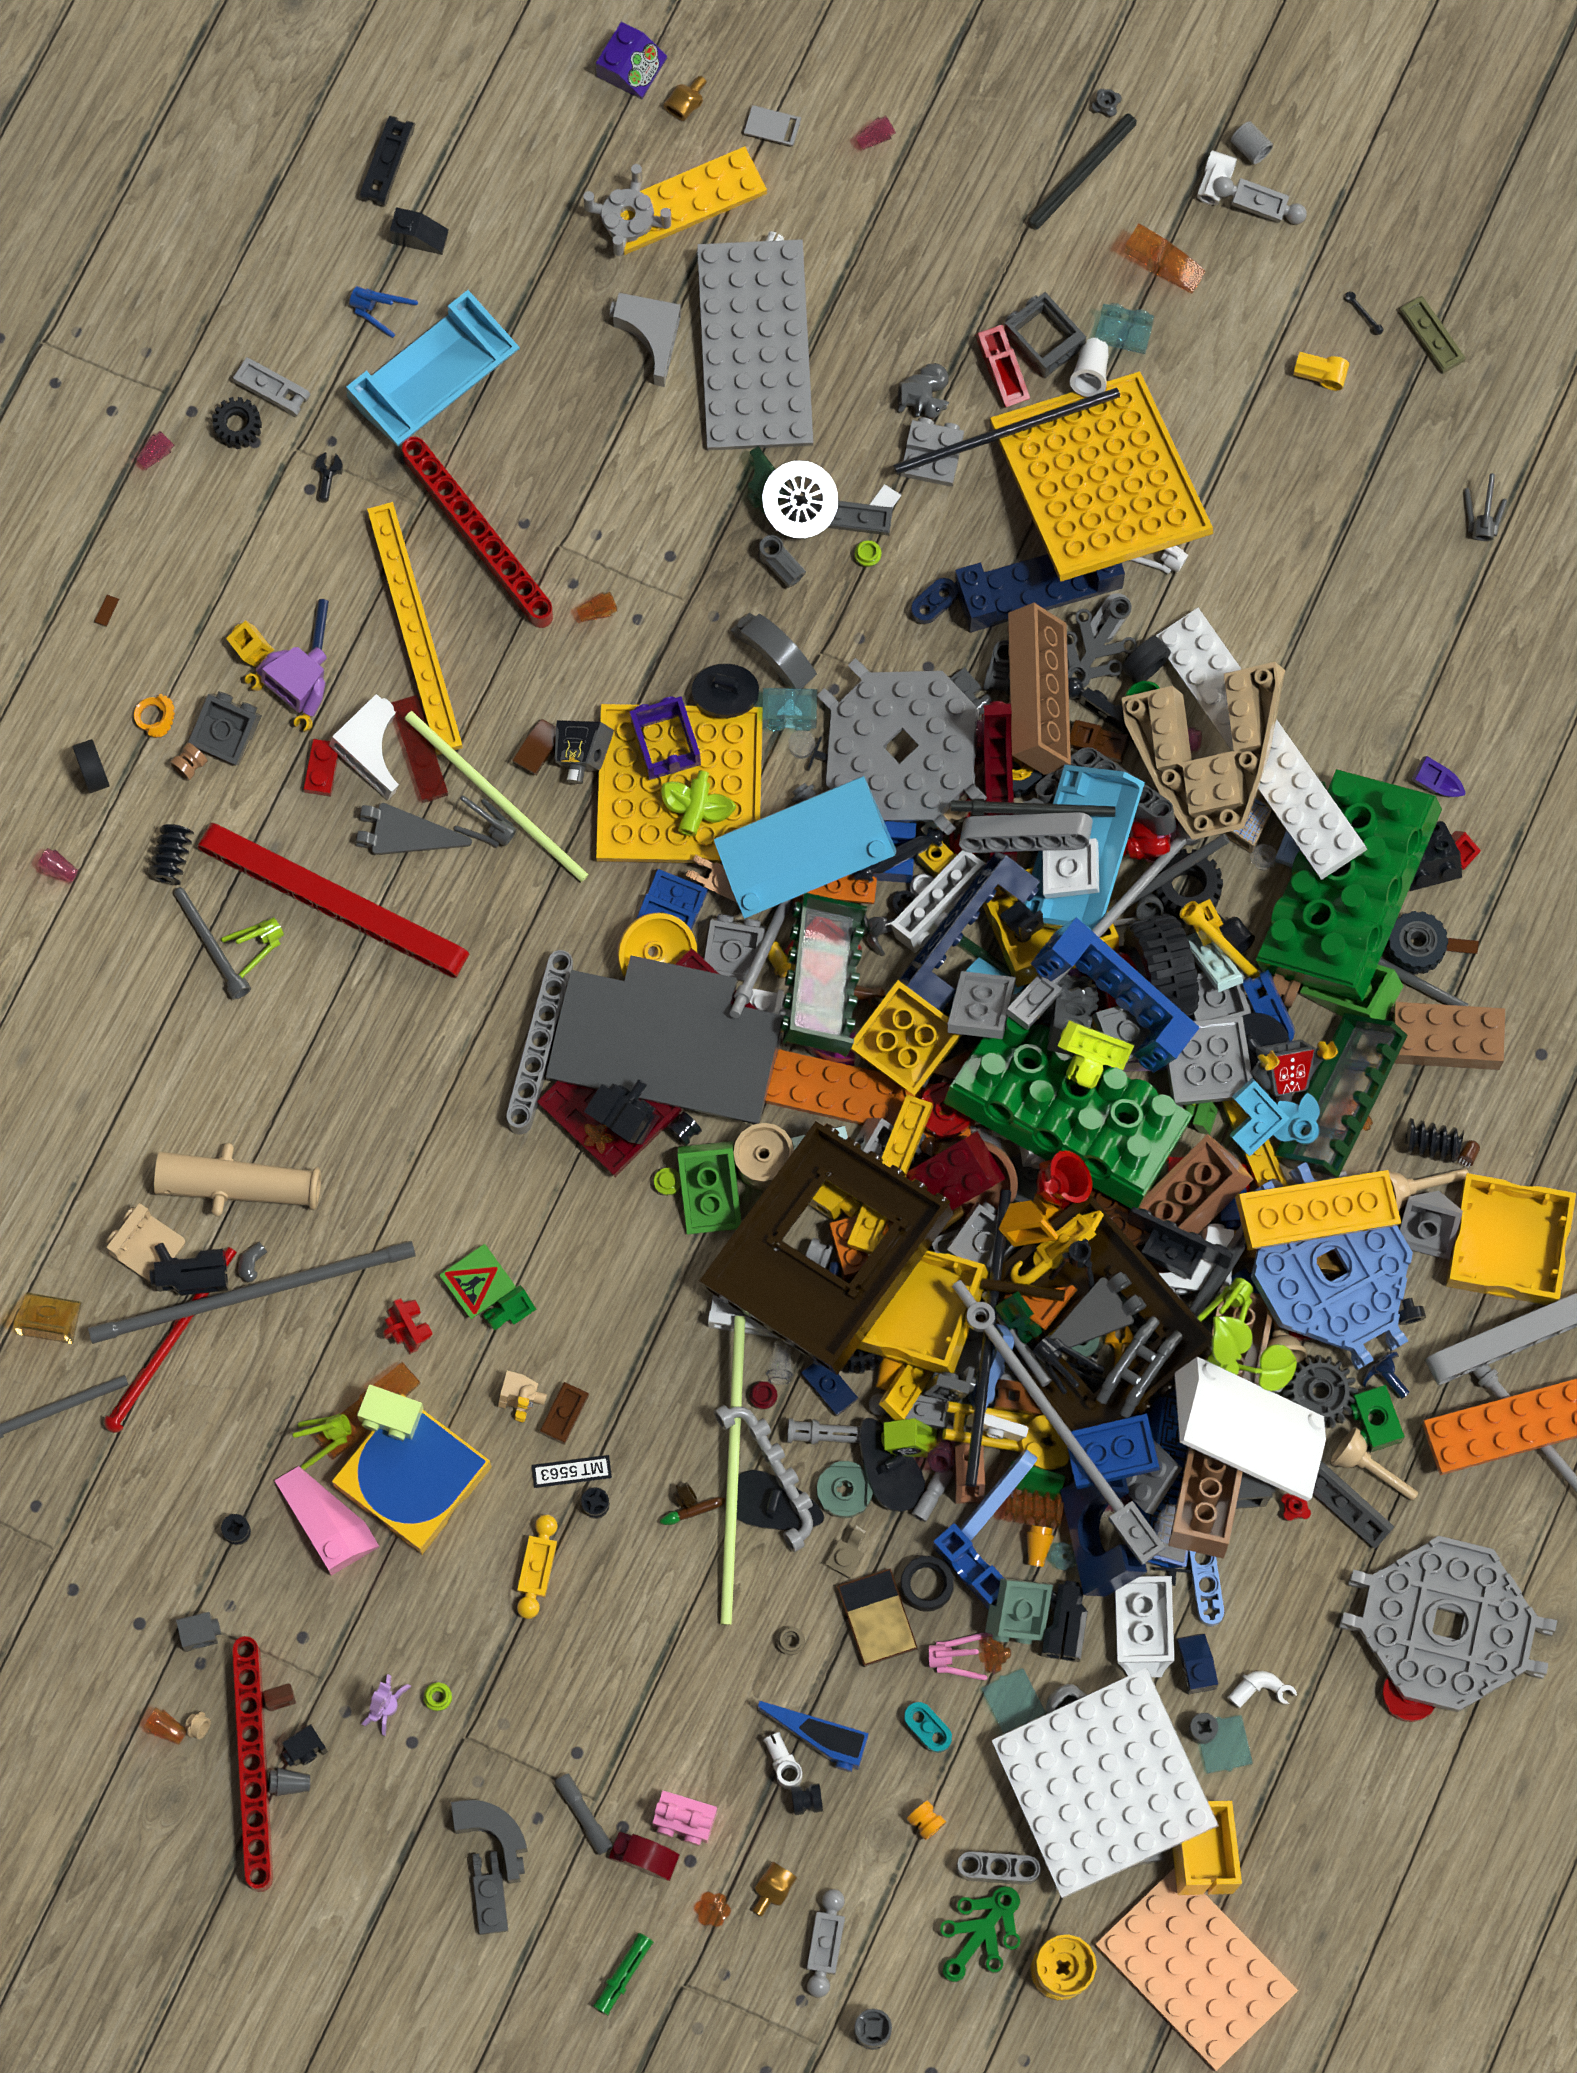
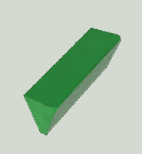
(1042, 1481)

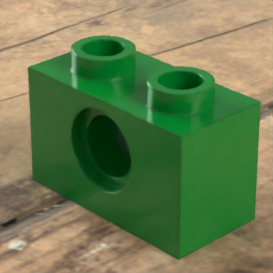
(1377, 1402)

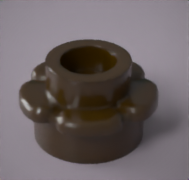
(685, 1495)

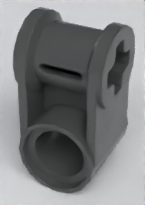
(998, 671)

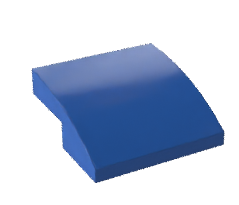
(675, 897)

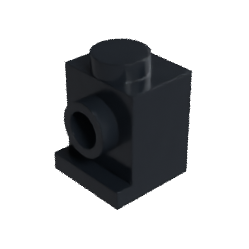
(303, 1747)

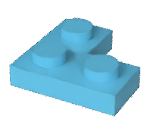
(1263, 1119)

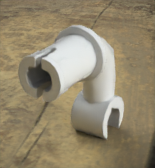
(1256, 1681)

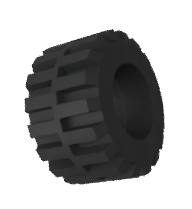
(1204, 871)

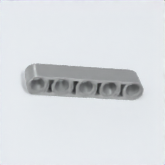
(1026, 832)

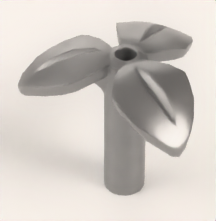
(873, 928)

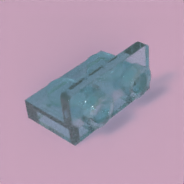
(1125, 328)

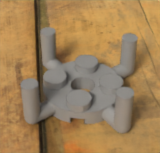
(623, 200)

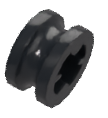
(897, 898)

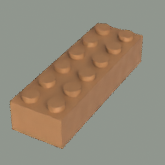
(1039, 688)

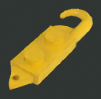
(1050, 1253)

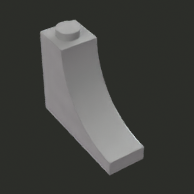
(653, 324)

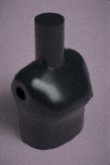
(1236, 933)

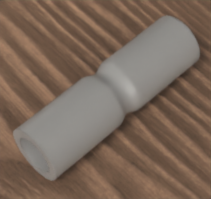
(930, 1496)

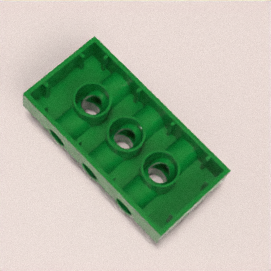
(1358, 905)
(1024, 1095)

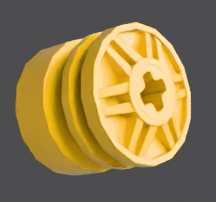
(1075, 1955)

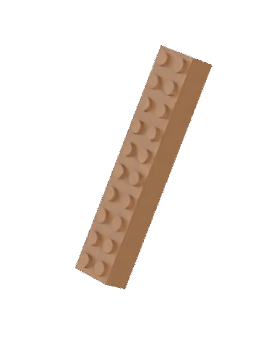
(1207, 1485)

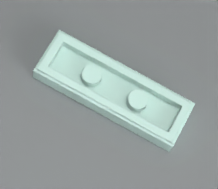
(1214, 964)

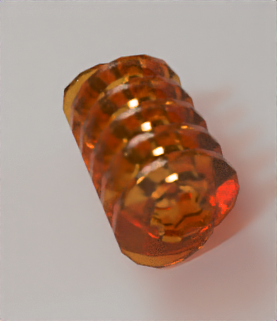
(1034, 1507)

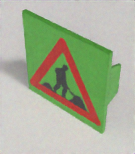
(477, 1281)

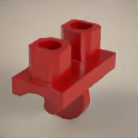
(402, 1326)

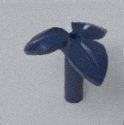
(1386, 1367)

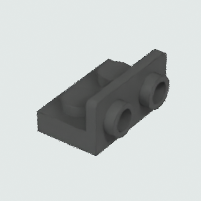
(951, 1386)

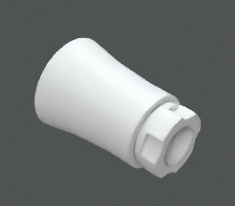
(1090, 370)

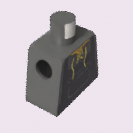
(581, 747)

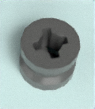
(1200, 1733)

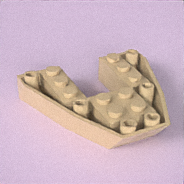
(1217, 790)

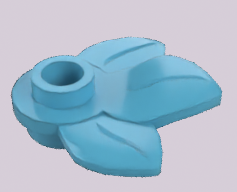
(1300, 1117)

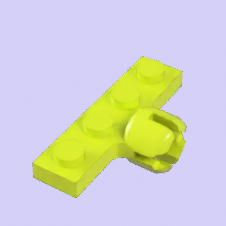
(1092, 1052)

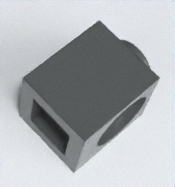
(198, 1631)

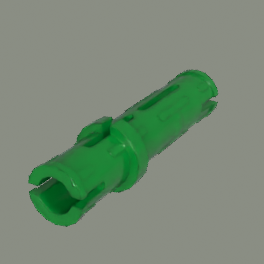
(616, 1984)

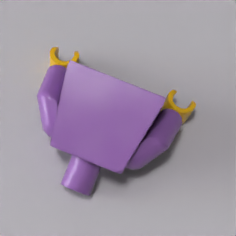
(295, 679)

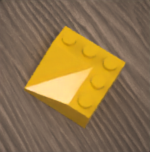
(905, 1038)

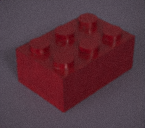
(959, 1171)

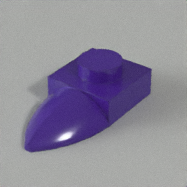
(1437, 778)

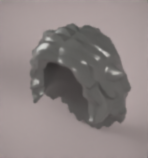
(1073, 989)

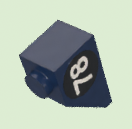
(1197, 1664)

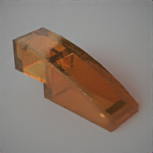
(1164, 258)

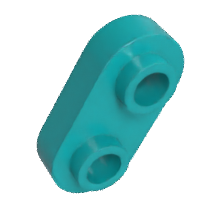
(928, 1727)

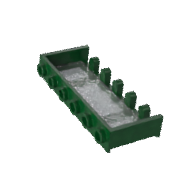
(822, 973)
(1346, 1092)

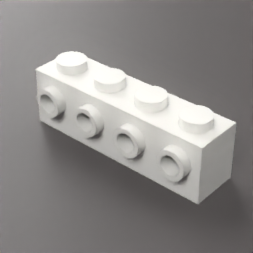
(934, 903)

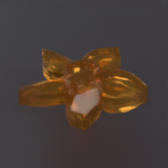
(598, 1136)

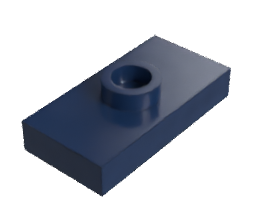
(830, 1388)

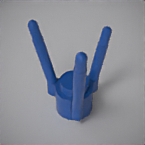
(365, 300)

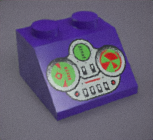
(630, 61)

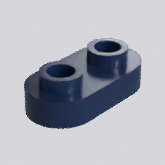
(933, 601)

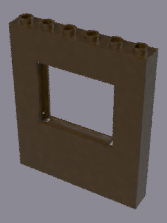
(1112, 1254)
(795, 1294)

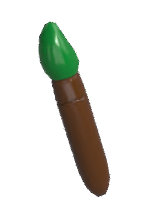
(696, 1509)

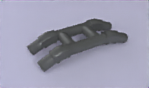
(1141, 1383)

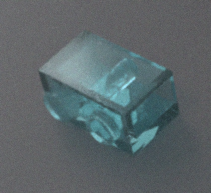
(789, 709)

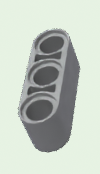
(1012, 1864)

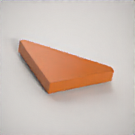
(1046, 1309)

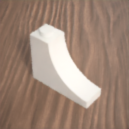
(361, 744)
(1216, 1235)

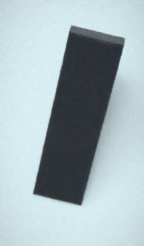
(818, 755)
(1172, 1572)

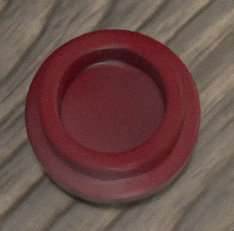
(763, 1395)

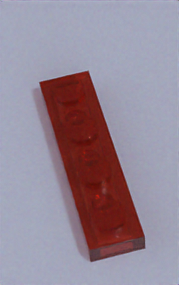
(419, 752)

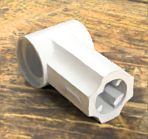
(1216, 166)

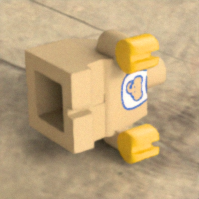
(520, 1393)

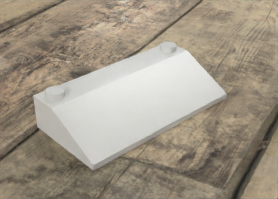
(1249, 1427)

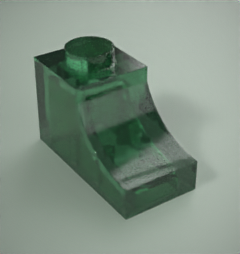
(762, 469)

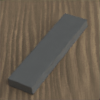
(853, 516)

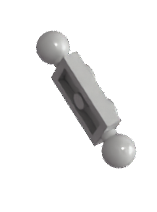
(1259, 200)
(925, 1409)
(825, 1943)

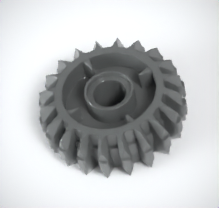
(1330, 1379)

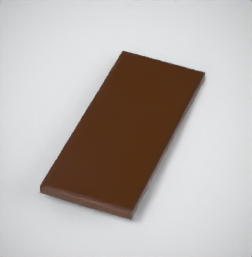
(106, 610)
(1462, 946)

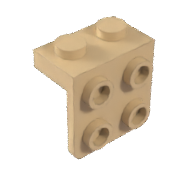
(137, 1238)

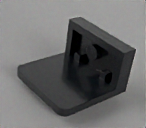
(1440, 860)

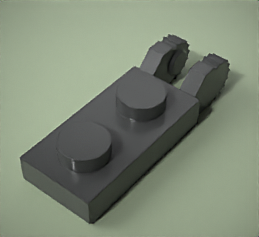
(490, 1897)

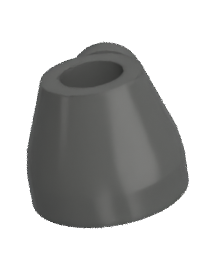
(1156, 909)

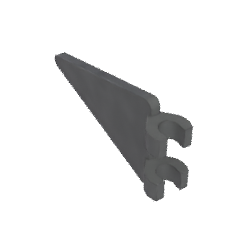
(404, 832)
(1099, 1312)

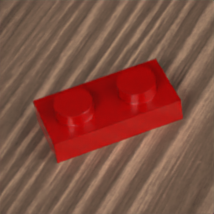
(321, 769)

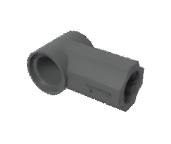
(782, 562)

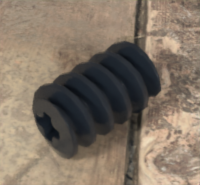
(169, 852)
(1433, 1140)

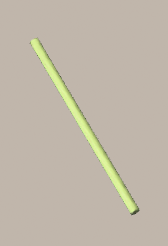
(496, 796)

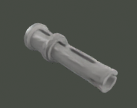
(813, 1435)

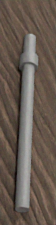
(744, 992)

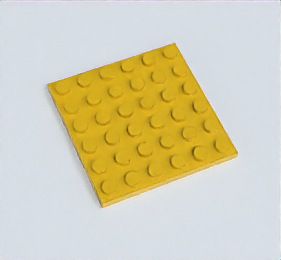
(631, 810)

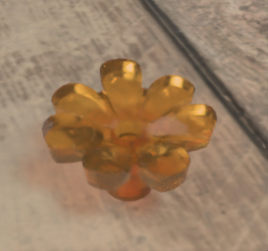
(994, 1655)

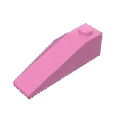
(330, 1525)

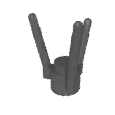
(1484, 528)
(501, 829)

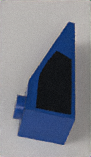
(831, 1740)

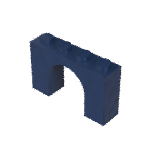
(1098, 1570)

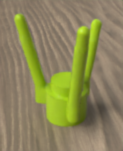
(267, 931)
(1236, 1294)
(333, 1427)

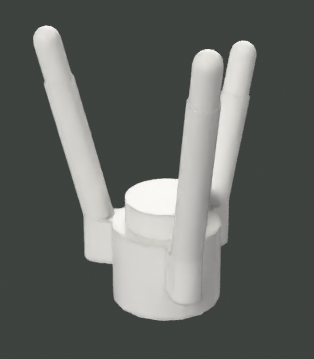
(1172, 557)

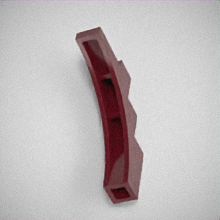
(997, 757)

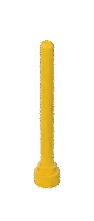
(1194, 915)

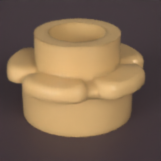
(197, 1725)

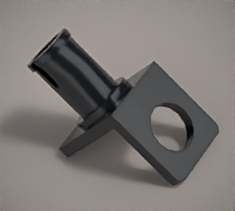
(1022, 921)

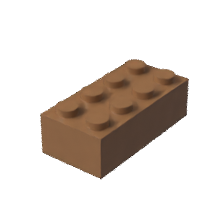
(1451, 1035)

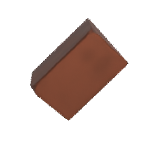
(279, 1697)

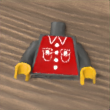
(1289, 1066)

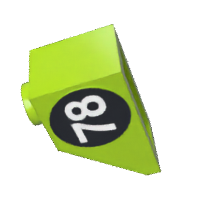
(908, 1438)

